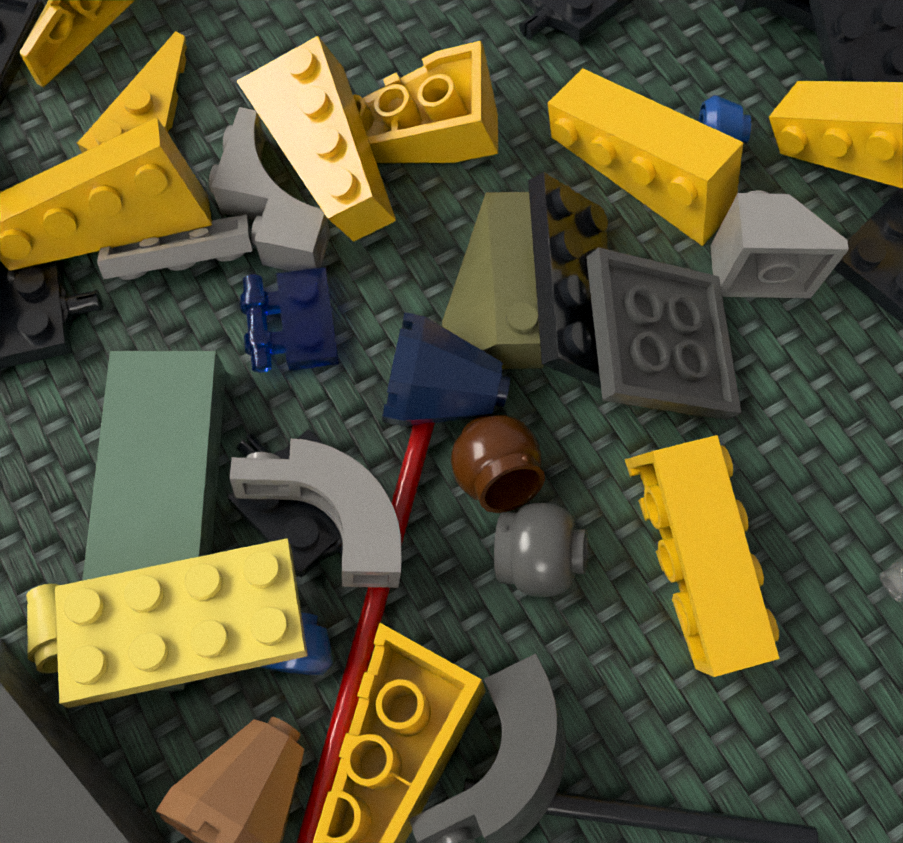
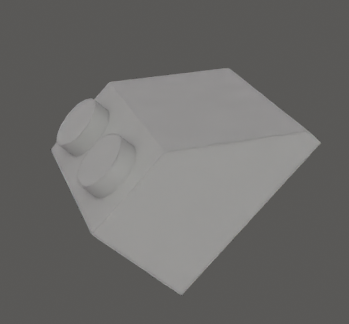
(773, 248)

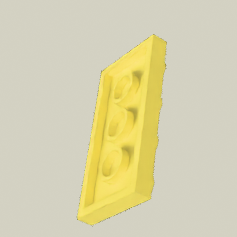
(177, 623)

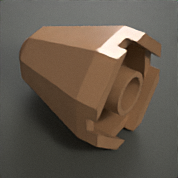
(240, 789)

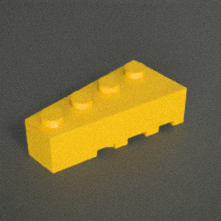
(844, 127)
(650, 152)
(102, 199)
(707, 555)
(399, 741)

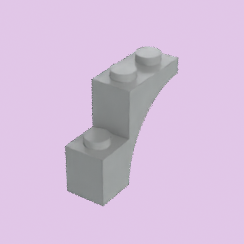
(284, 229)

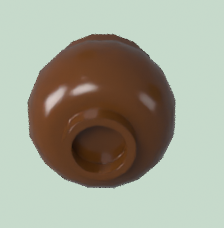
(498, 462)

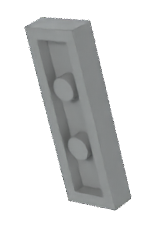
(223, 240)

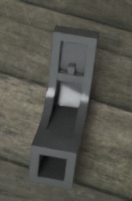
(525, 772)

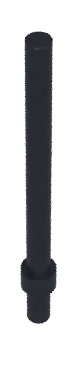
(675, 819)

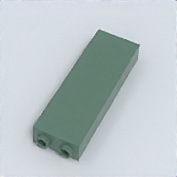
(156, 462)

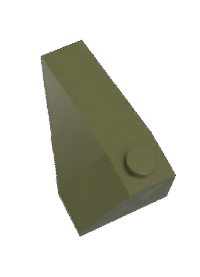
(496, 284)

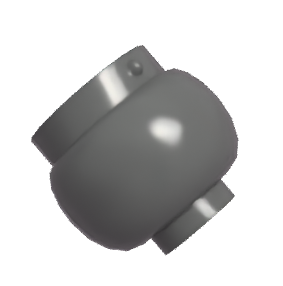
(539, 549)

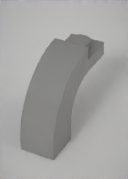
(341, 490)

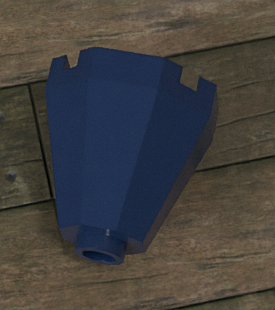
(440, 377)

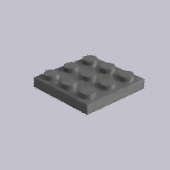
(661, 336)

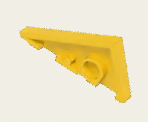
(145, 98)

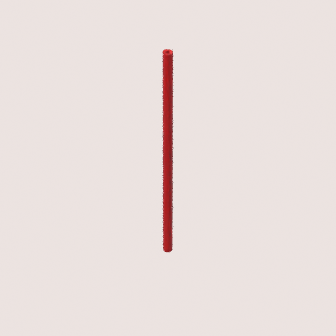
(362, 644)

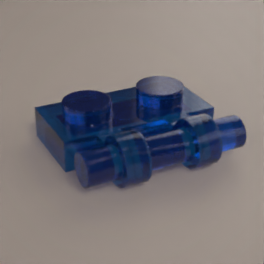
(306, 320)

